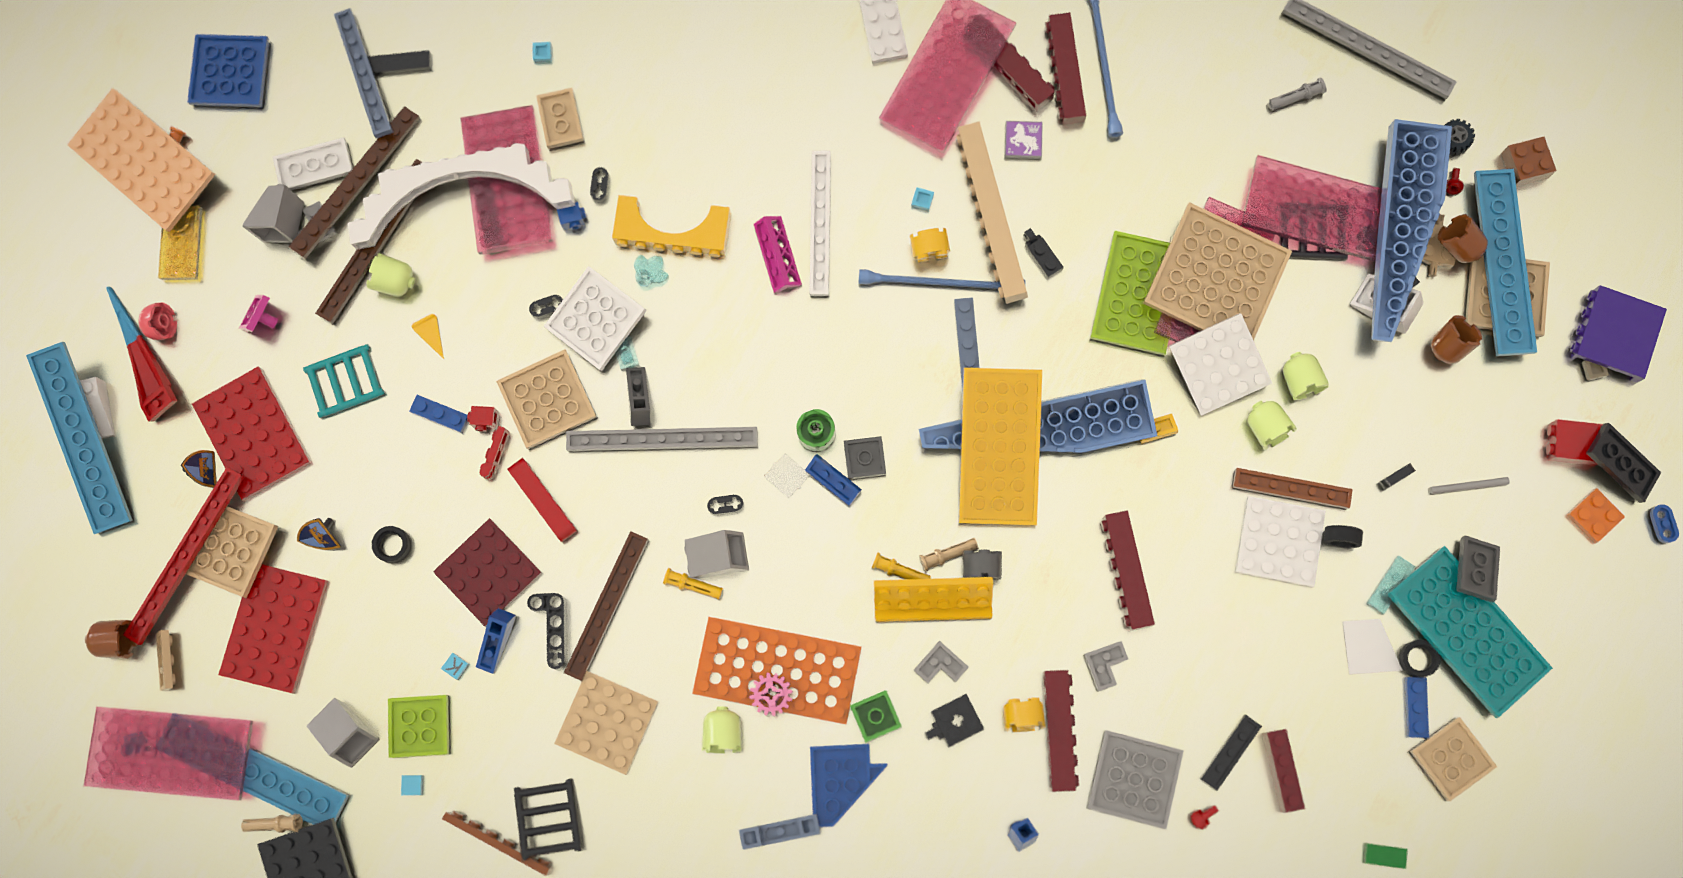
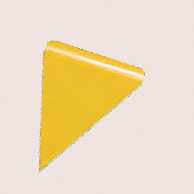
(428, 330)

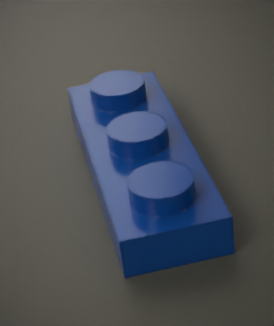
(439, 413)
(833, 479)
(1416, 707)

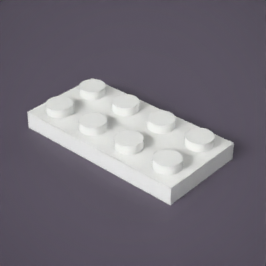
(883, 30)
(313, 164)

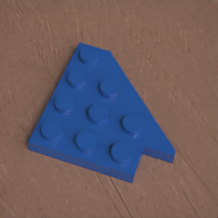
(839, 779)

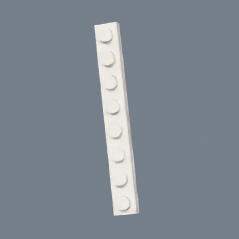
(820, 223)

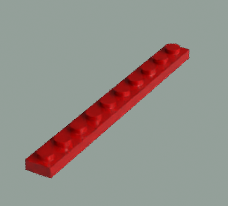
(183, 556)

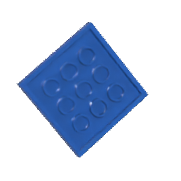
(228, 70)

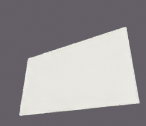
(1369, 647)

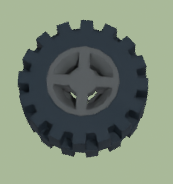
(1463, 133)

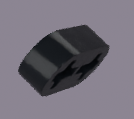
(595, 184)
(544, 302)
(1397, 476)
(725, 500)

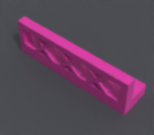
(773, 253)

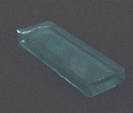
(1395, 575)

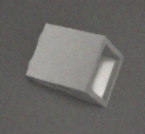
(275, 215)
(716, 554)
(341, 733)

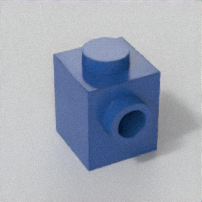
(572, 217)
(1023, 834)

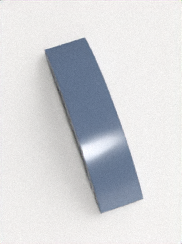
(779, 831)

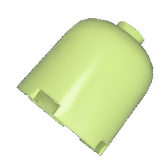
(390, 276)
(1304, 375)
(1270, 423)
(721, 731)

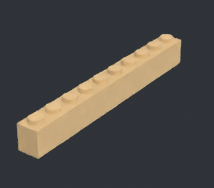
(992, 213)

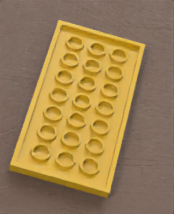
(1000, 446)

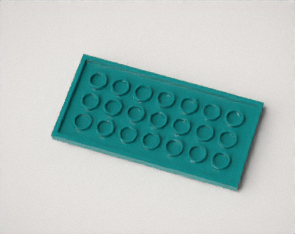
(1470, 634)

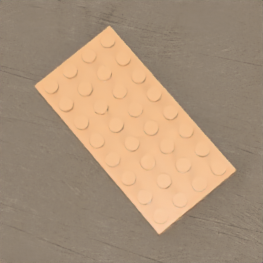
(141, 159)

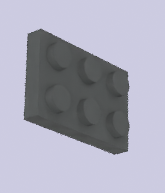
(1478, 568)

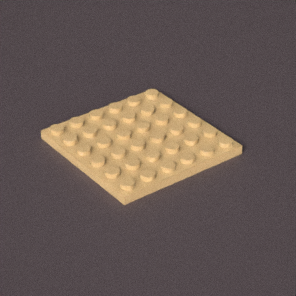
(1216, 272)

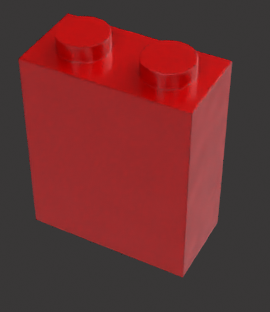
(1571, 441)

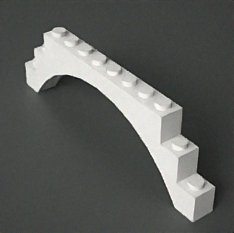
(405, 184)

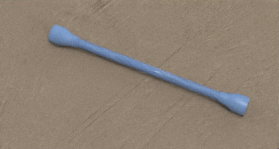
(1114, 125)
(869, 277)

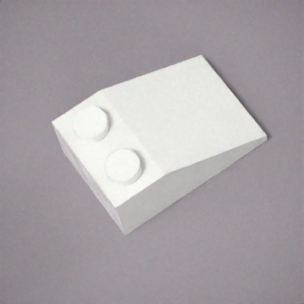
(1364, 302)
(97, 398)

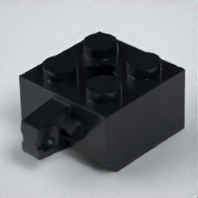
(945, 715)

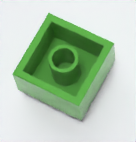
(875, 716)

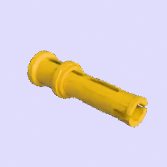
(892, 567)
(683, 581)

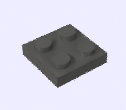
(864, 457)

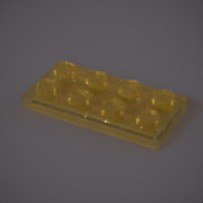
(181, 247)

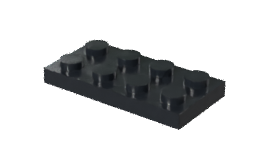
(1624, 462)

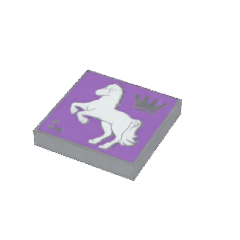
(1023, 139)

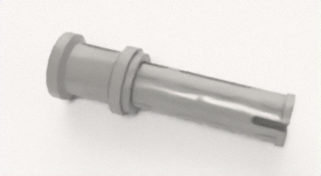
(1305, 91)

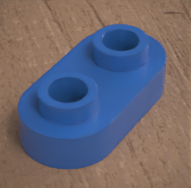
(1666, 523)

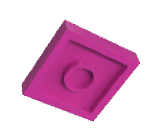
(255, 314)

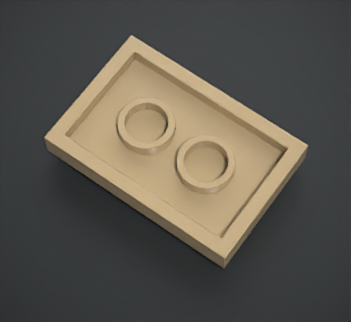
(559, 118)

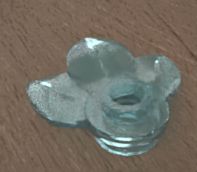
(651, 268)

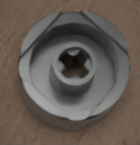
(982, 564)

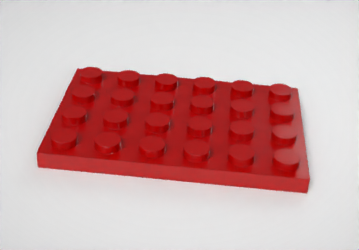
(251, 432)
(273, 629)

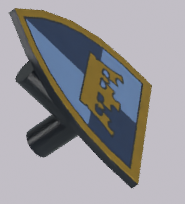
(201, 467)
(317, 534)

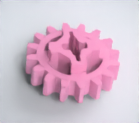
(770, 685)

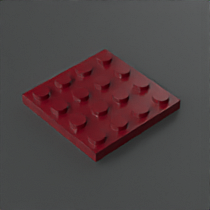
(487, 571)

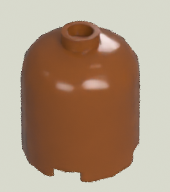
(1463, 239)
(1455, 340)
(106, 639)

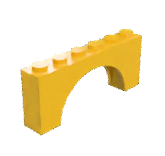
(706, 238)

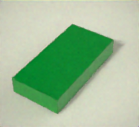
(1385, 856)

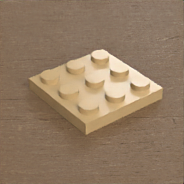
(1453, 759)

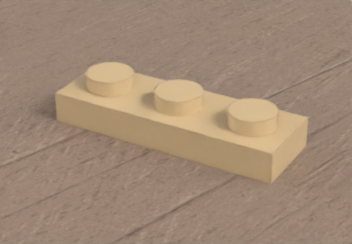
(165, 660)

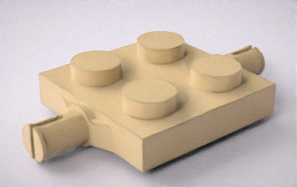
(1435, 253)

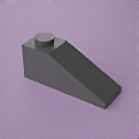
(638, 396)

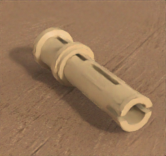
(939, 556)
(279, 824)

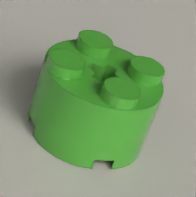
(812, 419)

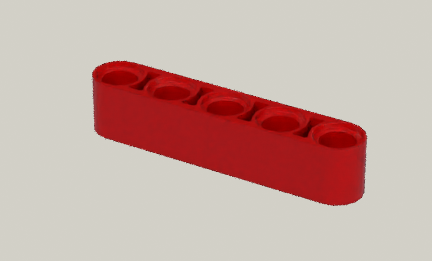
(542, 500)

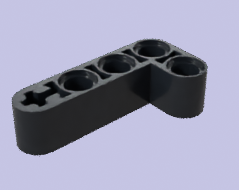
(551, 631)

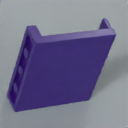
(1618, 332)

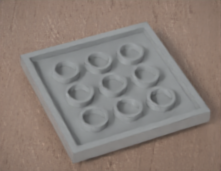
(1135, 779)

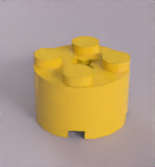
(930, 244)
(1024, 715)

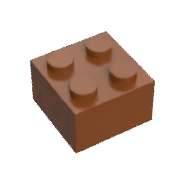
(1529, 160)

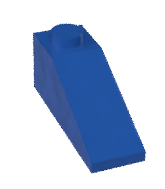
(495, 640)

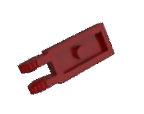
(494, 453)

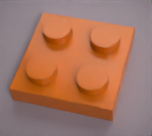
(1595, 515)

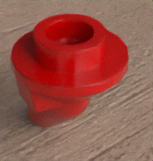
(1455, 185)
(1200, 818)

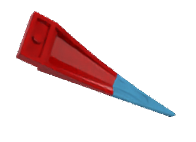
(151, 382)

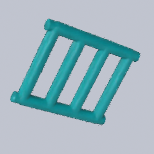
(341, 404)

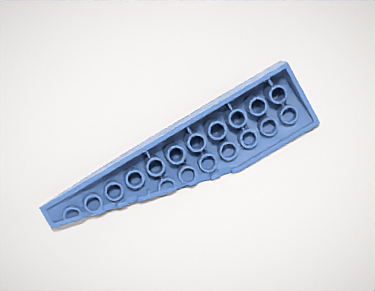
(1408, 212)
(1076, 420)

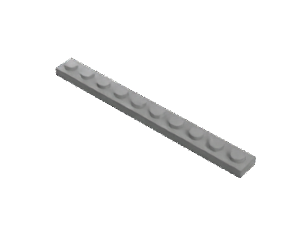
(1370, 47)
(661, 438)

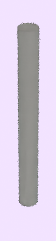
(1469, 485)

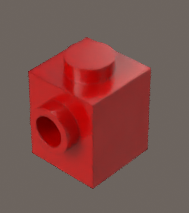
(483, 418)

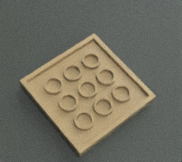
(1478, 303)
(546, 399)
(233, 552)
(606, 722)

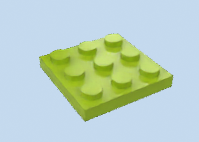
(418, 726)

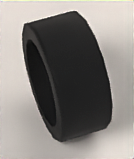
(380, 534)
(1343, 536)
(1407, 668)

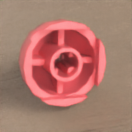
(157, 321)

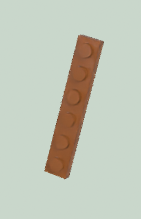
(1292, 488)
(490, 838)

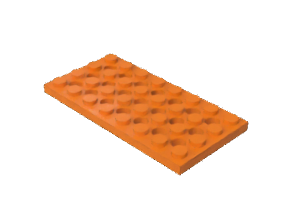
(773, 639)

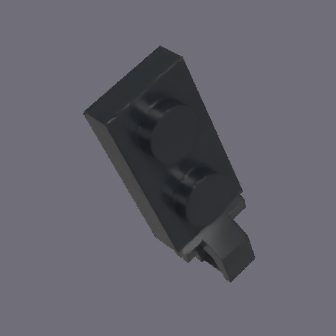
(1042, 254)

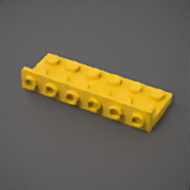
(933, 599)

